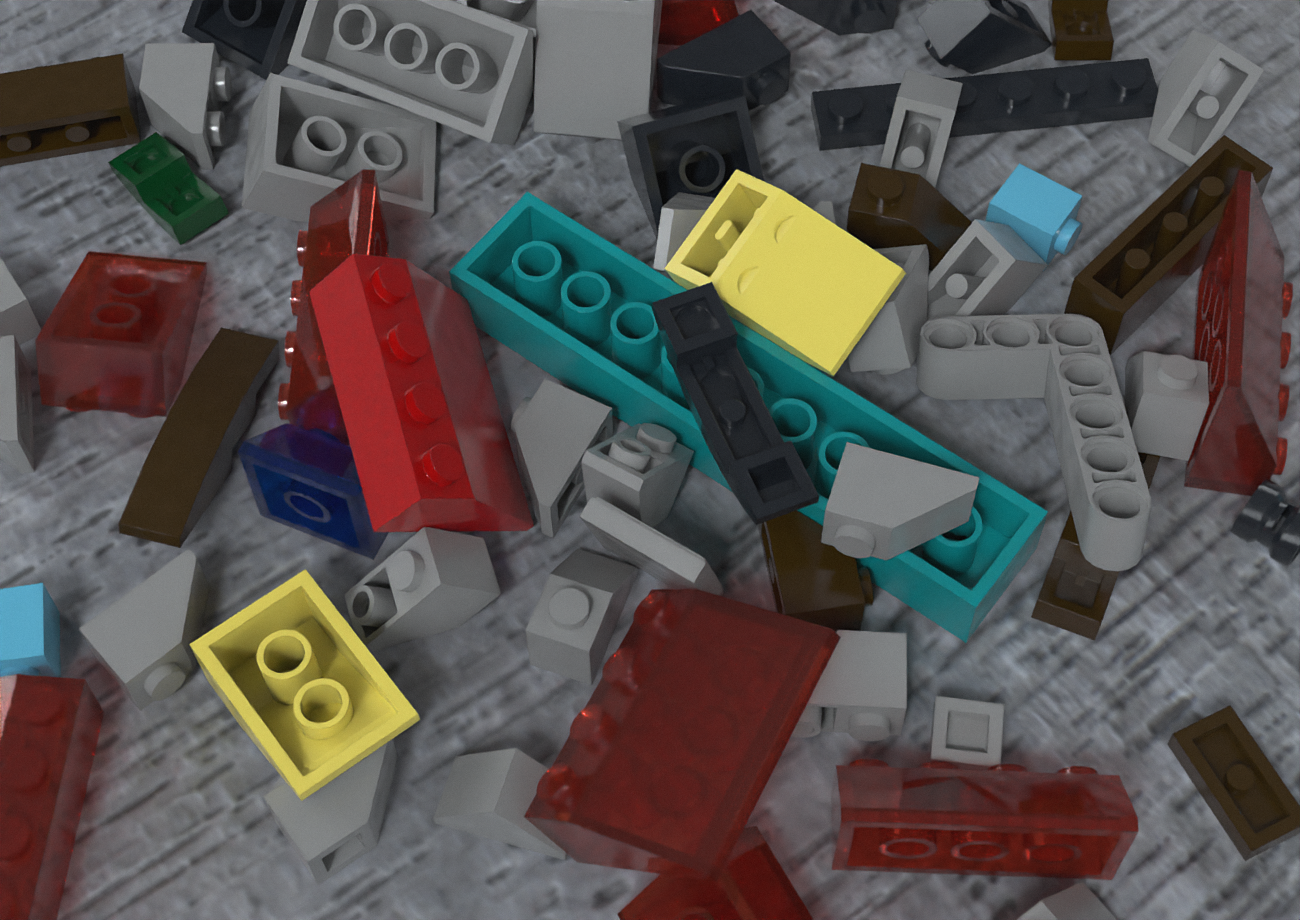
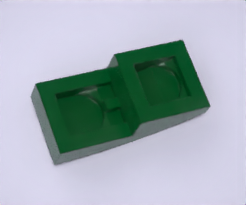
(168, 188)

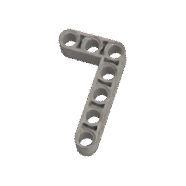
(1072, 369)

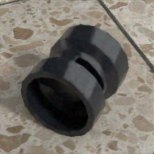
(1262, 517)

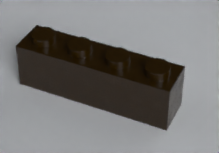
(67, 109)
(1161, 244)

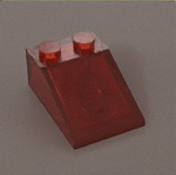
(120, 335)

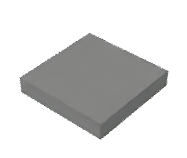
(648, 548)

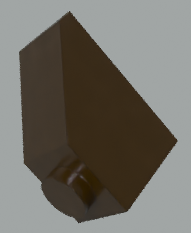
(903, 210)
(812, 577)

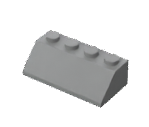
(424, 59)

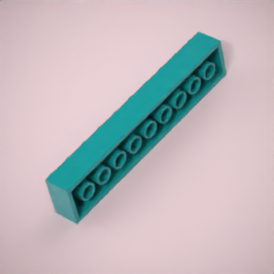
(590, 322)

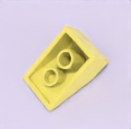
(302, 684)

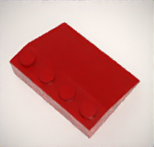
(417, 400)

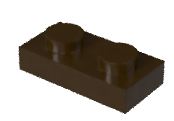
(1237, 782)

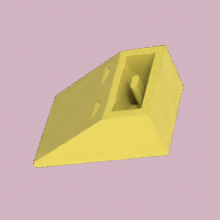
(786, 271)

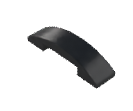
(728, 406)

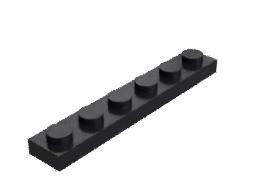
(997, 102)

